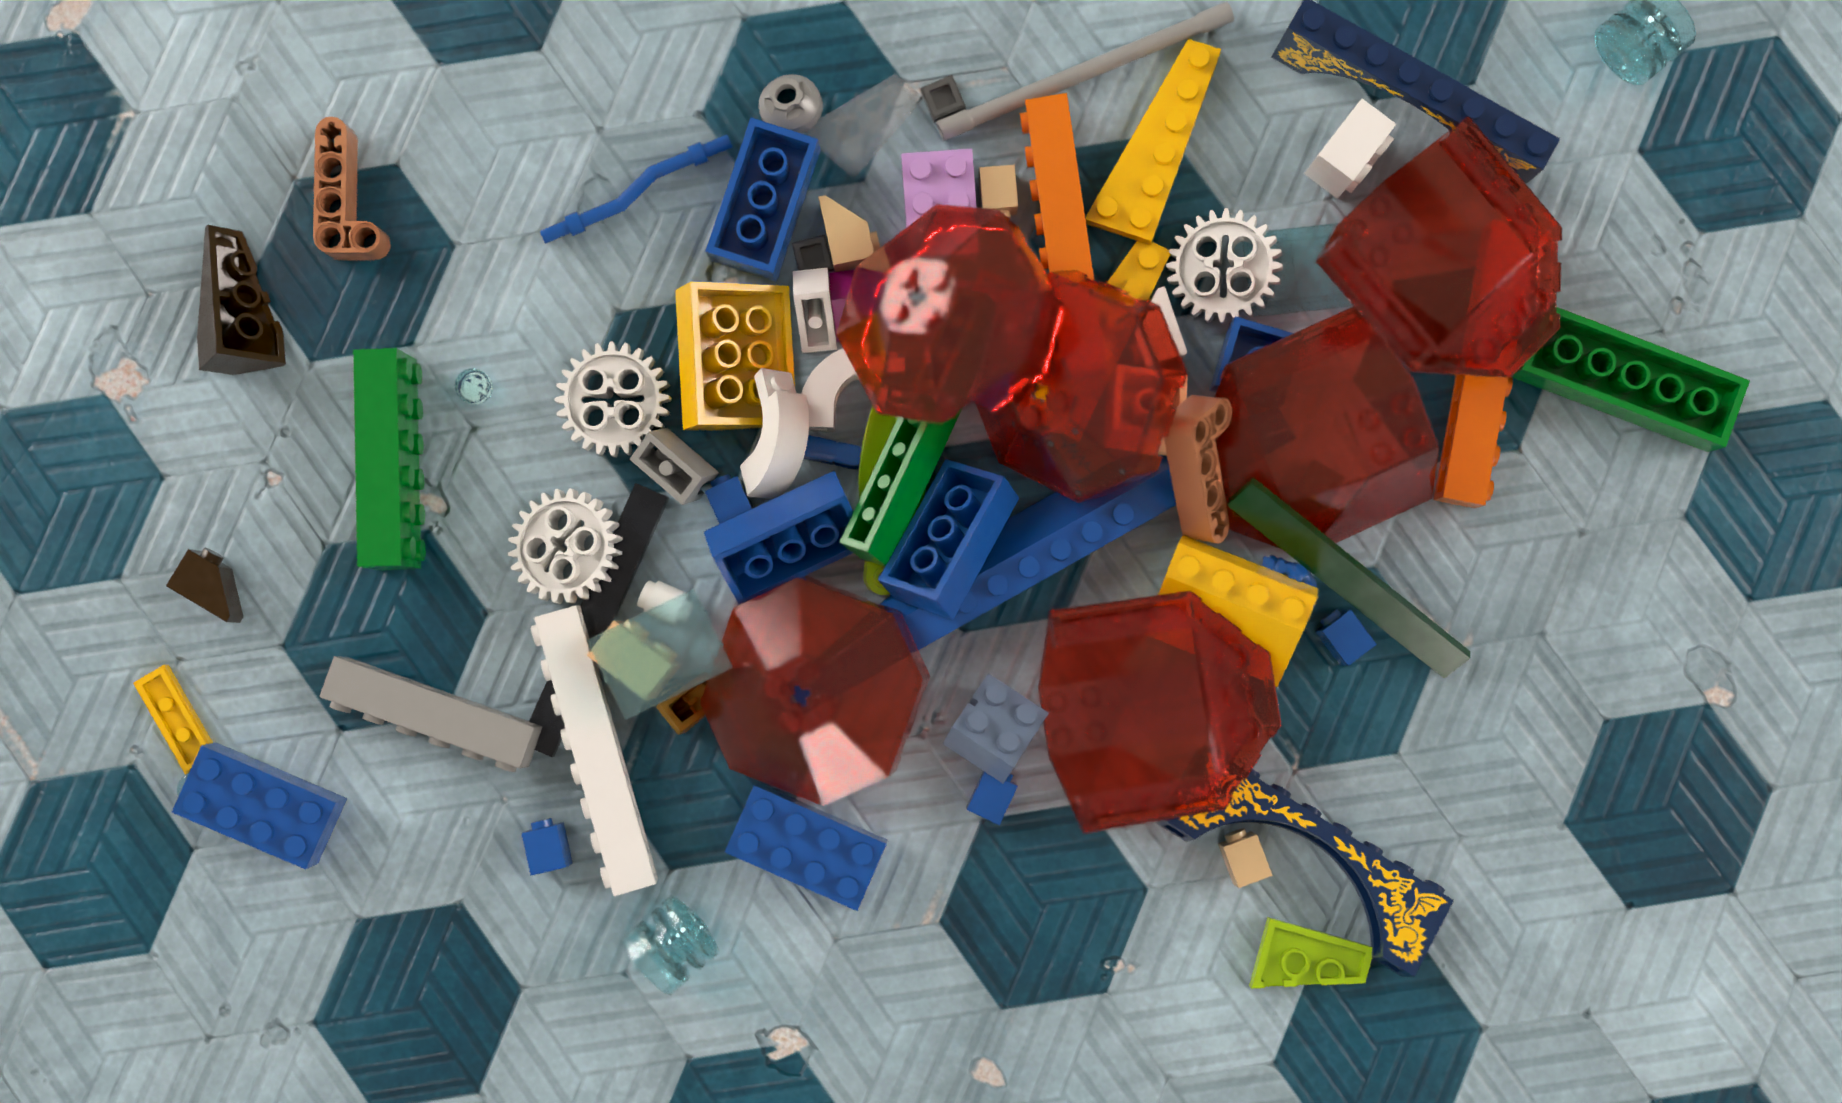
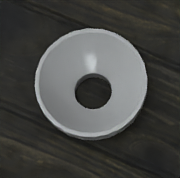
(797, 115)

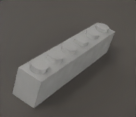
(430, 712)

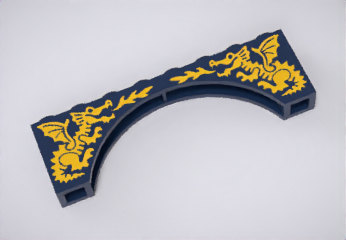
(1333, 45)
(1398, 906)

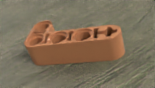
(344, 188)
(1196, 467)

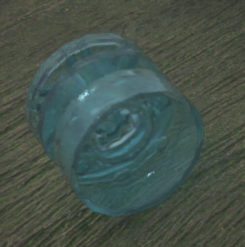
(1644, 38)
(663, 951)

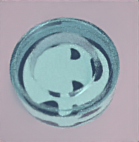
(473, 386)

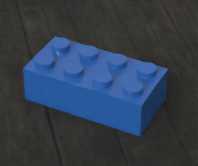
(763, 199)
(782, 538)
(949, 538)
(259, 805)
(806, 846)

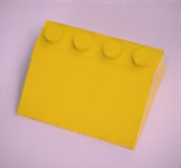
(722, 343)
(1252, 597)

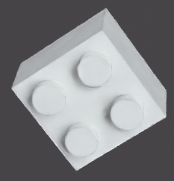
(1352, 150)

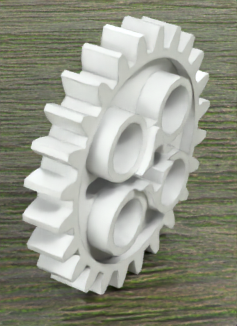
(1256, 266)
(614, 367)
(543, 527)

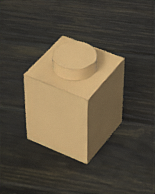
(999, 189)
(1244, 858)

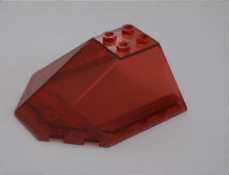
(1452, 260)
(1327, 428)
(1152, 708)

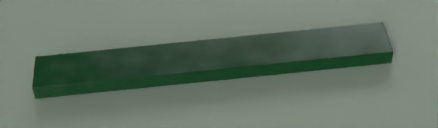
(1348, 578)

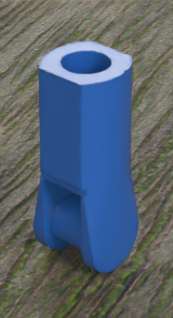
(831, 452)

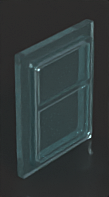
(1303, 282)
(659, 654)

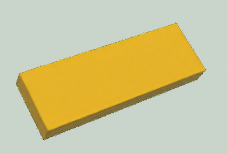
(173, 715)

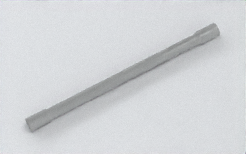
(1201, 23)

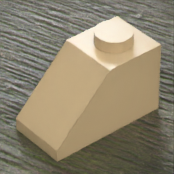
(847, 235)

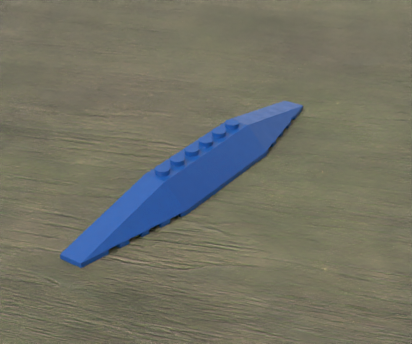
(1039, 545)

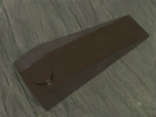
(234, 314)

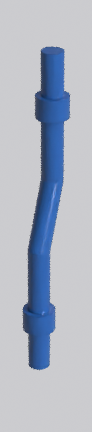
(576, 223)

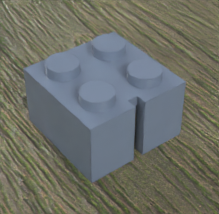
(995, 728)

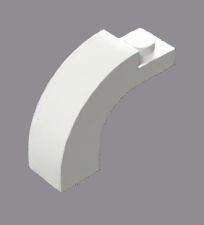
(824, 389)
(782, 439)

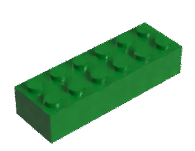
(1637, 382)
(388, 459)

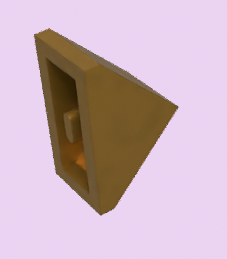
(684, 709)

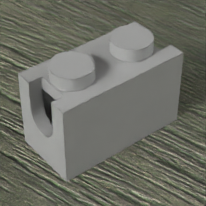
(673, 465)

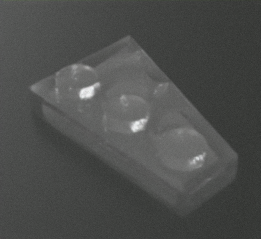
(865, 123)

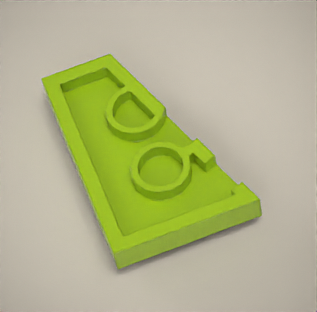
(1304, 956)

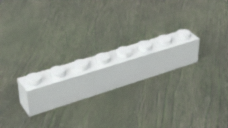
(596, 751)

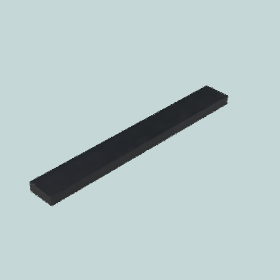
(601, 609)

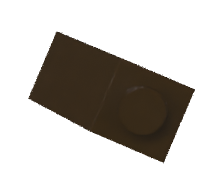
(208, 584)

